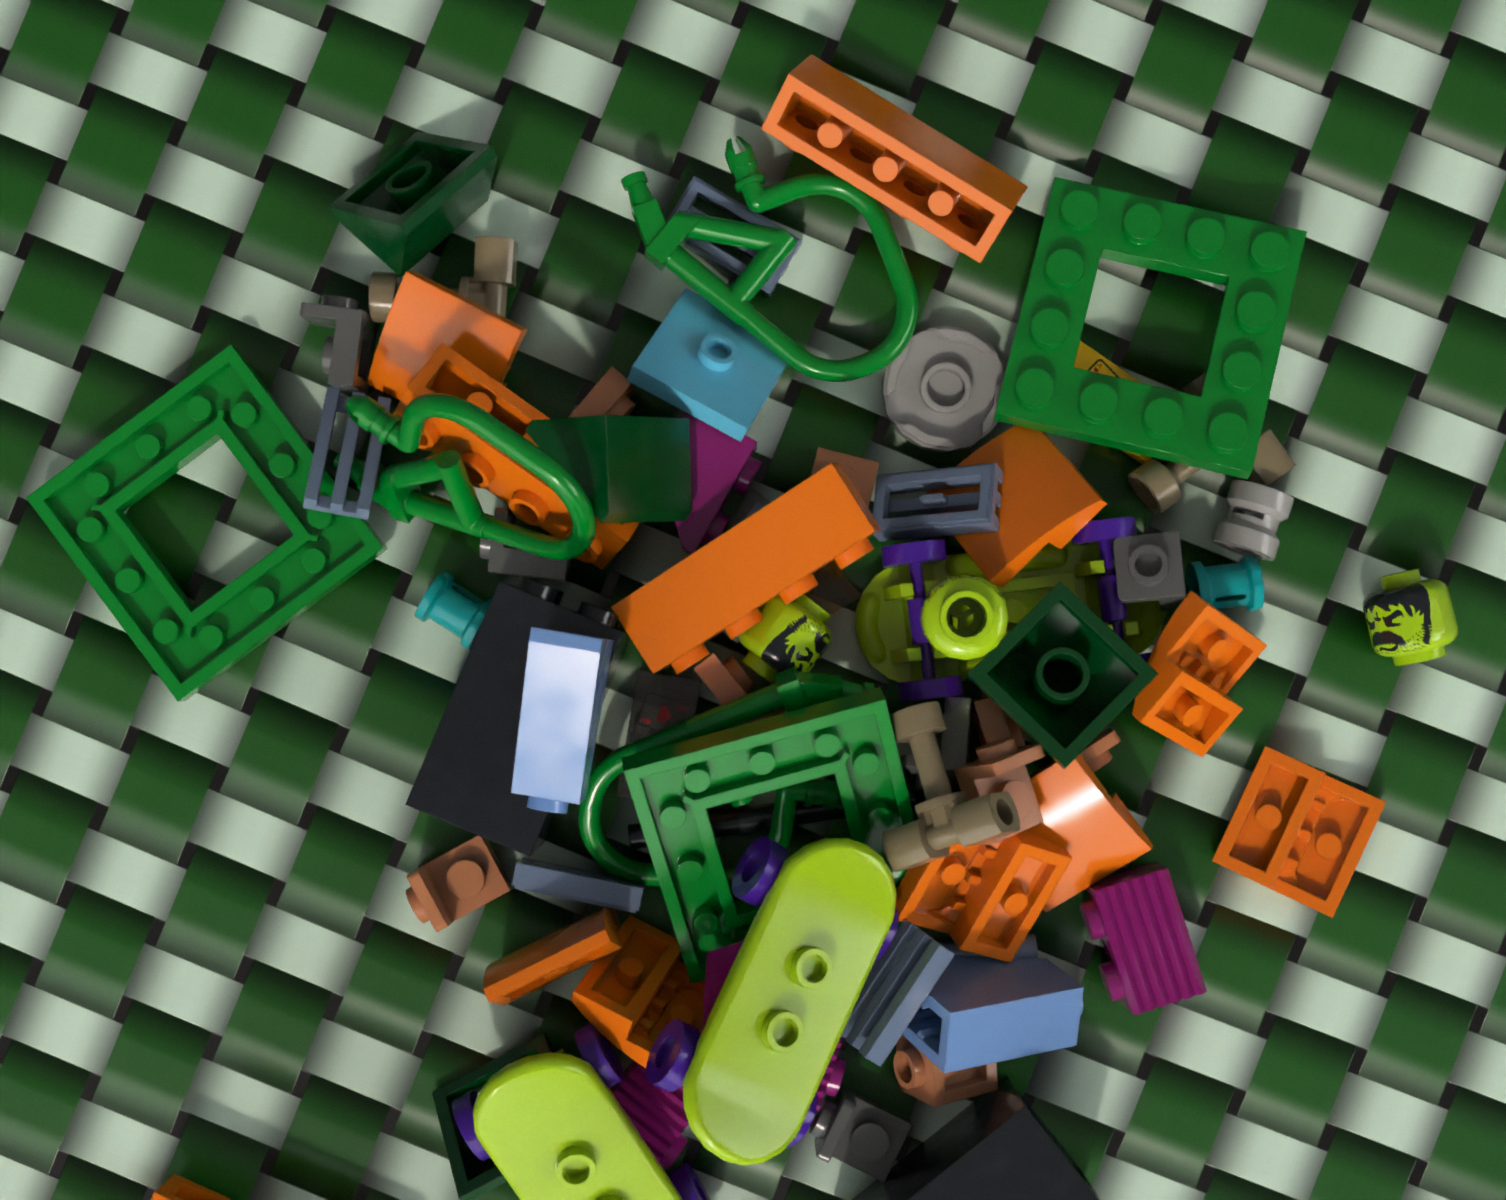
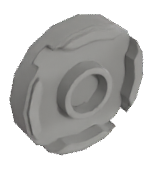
(943, 389)

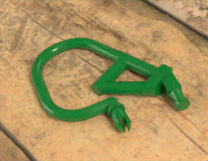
(665, 242)
(399, 483)
(790, 691)

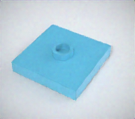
(708, 366)

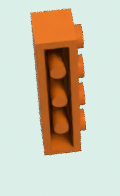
(893, 157)
(489, 467)
(746, 568)

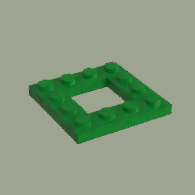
(1204, 431)
(88, 519)
(685, 778)

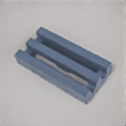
(739, 212)
(337, 504)
(943, 524)
(577, 885)
(895, 991)

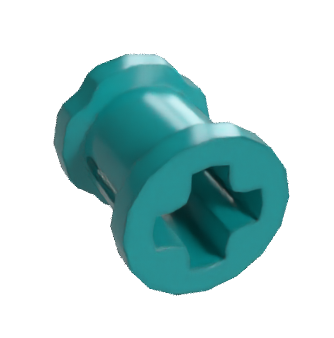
(1228, 584)
(453, 608)

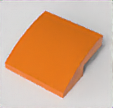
(432, 314)
(1040, 502)
(1197, 665)
(1086, 824)
(1298, 831)
(984, 892)
(552, 957)
(639, 990)

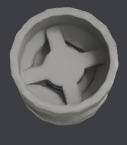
(1253, 519)

